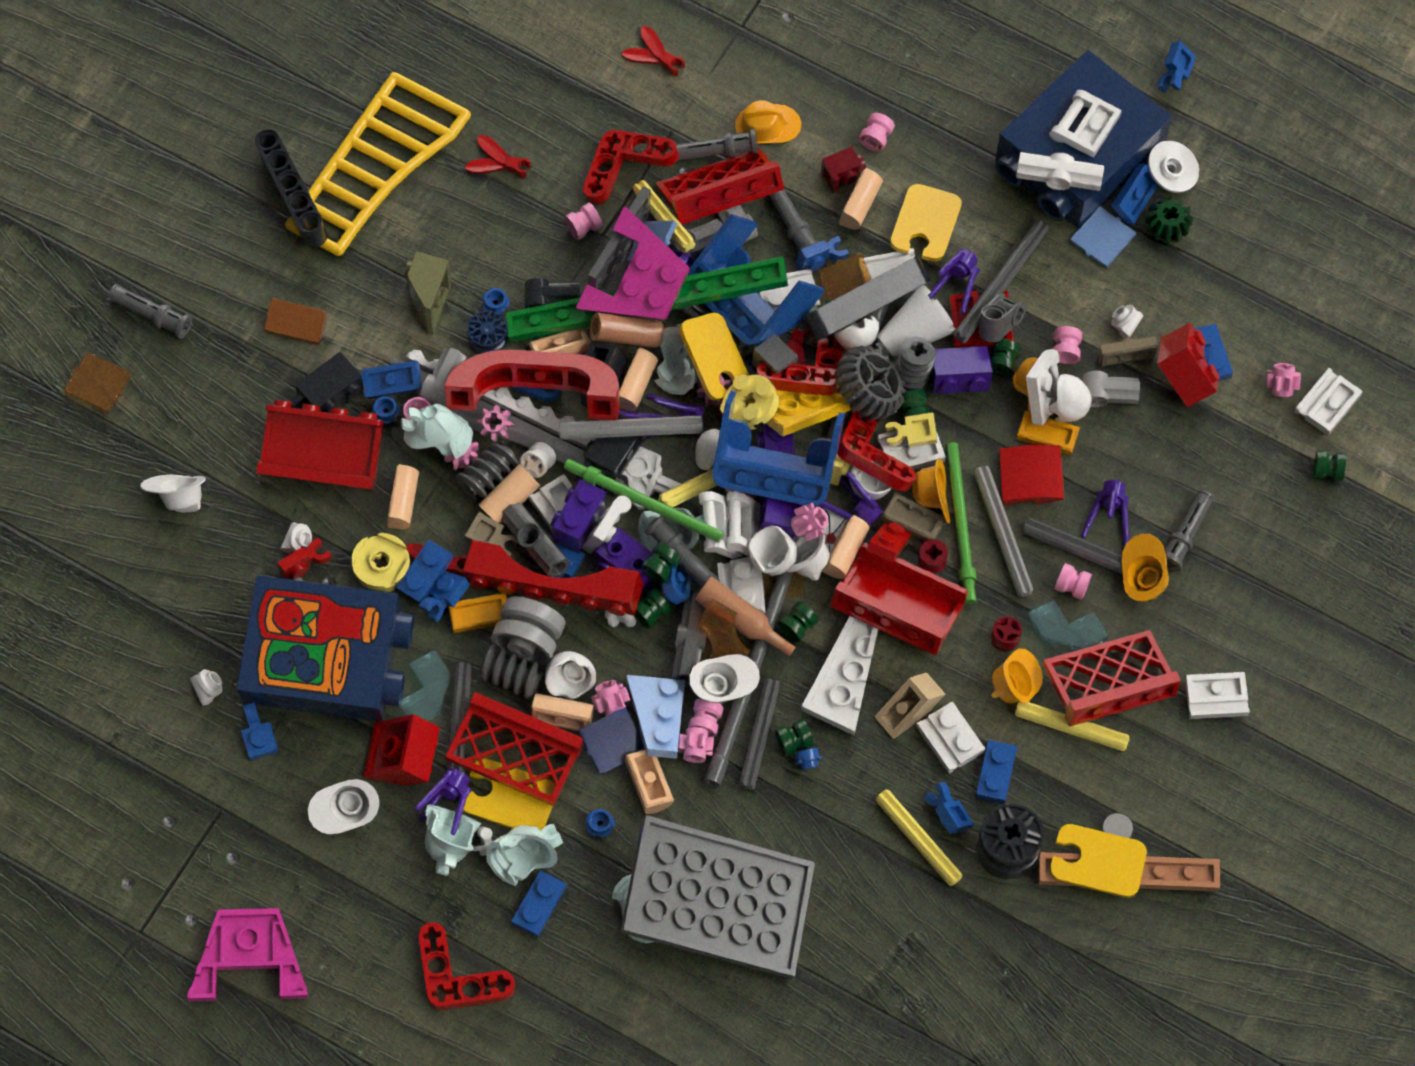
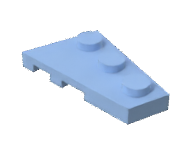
(658, 711)

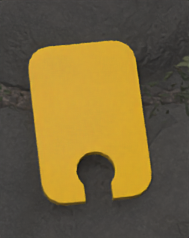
(927, 215)
(712, 352)
(507, 805)
(1106, 861)

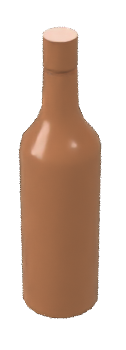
(626, 330)
(749, 619)

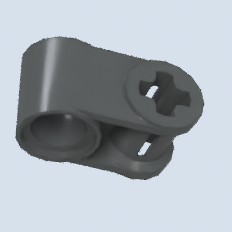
(1000, 317)

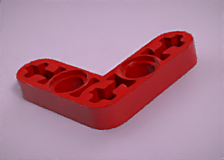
(622, 152)
(819, 372)
(891, 471)
(445, 981)

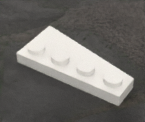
(843, 678)

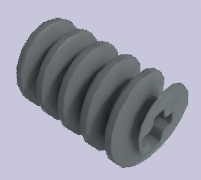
(916, 363)
(486, 469)
(511, 673)

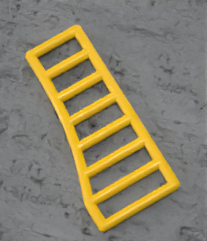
(402, 169)

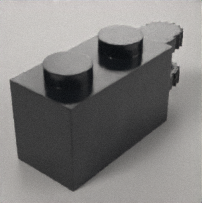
(329, 385)
(611, 454)

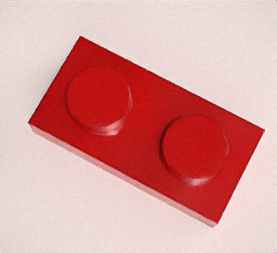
(889, 541)

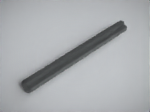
(1002, 279)

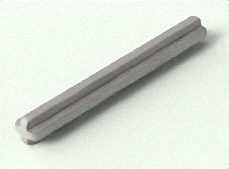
(631, 427)
(1003, 531)

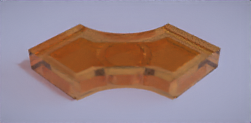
(719, 625)

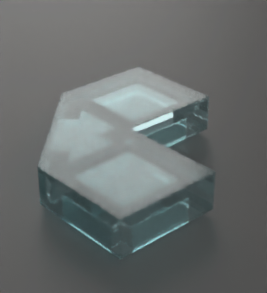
(1054, 627)
(434, 679)

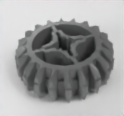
(870, 383)

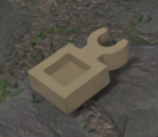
(489, 531)

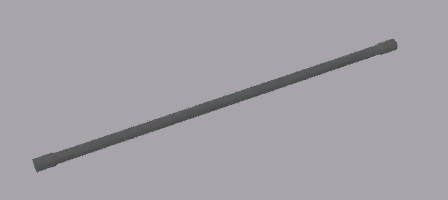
(719, 762)

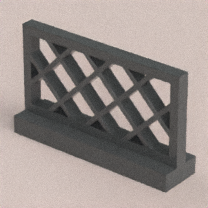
(612, 263)

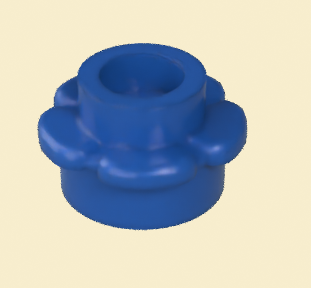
(492, 295)
(386, 403)
(808, 758)
(603, 816)

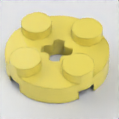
(763, 393)
(386, 577)

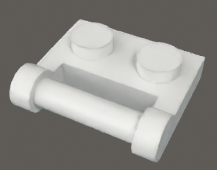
(1092, 129)
(1043, 386)
(745, 511)
(717, 515)
(604, 527)

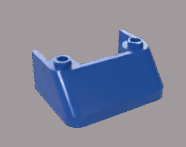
(750, 314)
(773, 472)

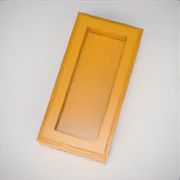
(1049, 434)
(477, 612)

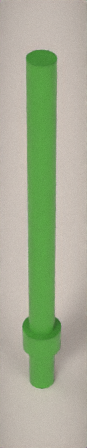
(593, 476)
(967, 573)

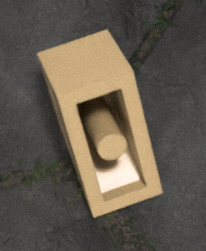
(909, 704)

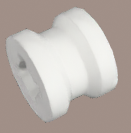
(538, 459)

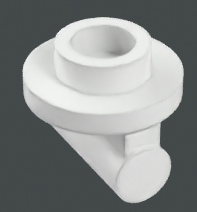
(1126, 320)
(296, 537)
(613, 620)
(207, 686)
(485, 835)

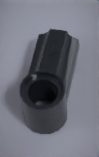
(541, 292)

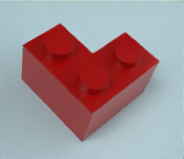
(1184, 364)

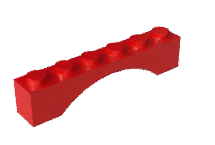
(609, 589)

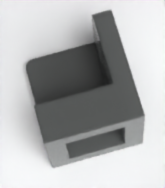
(774, 354)

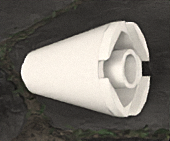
(916, 318)

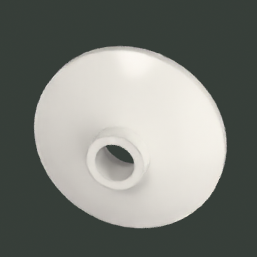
(1181, 163)

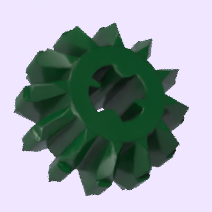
(1168, 219)

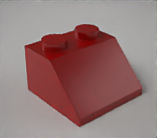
(402, 750)

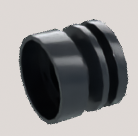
(1009, 857)

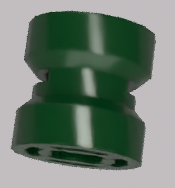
(1004, 357)
(914, 403)
(1323, 464)
(660, 563)
(651, 608)
(798, 621)
(794, 737)

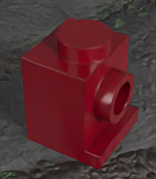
(842, 168)

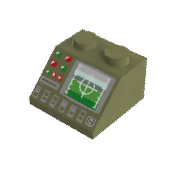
(428, 287)

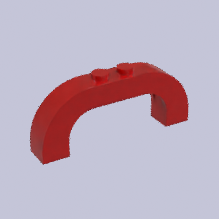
(535, 370)

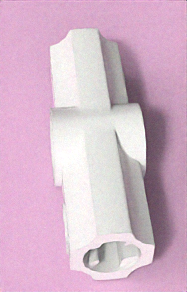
(1060, 171)

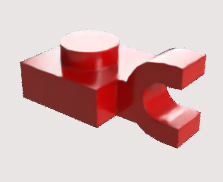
(299, 561)

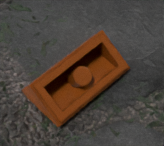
(295, 321)

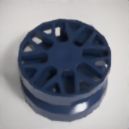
(487, 333)

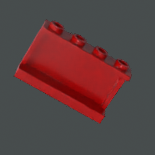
(321, 445)
(900, 600)

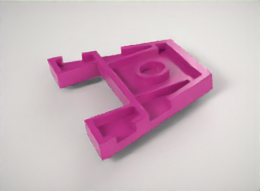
(649, 281)
(248, 941)

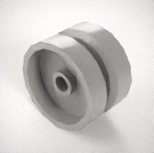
(528, 630)

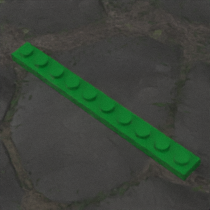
(695, 290)

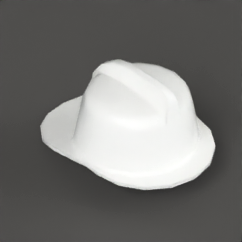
(176, 491)
(811, 557)
(724, 678)
(343, 806)

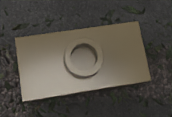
(1127, 351)
(913, 517)

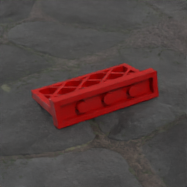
(716, 196)
(1118, 699)
(530, 730)

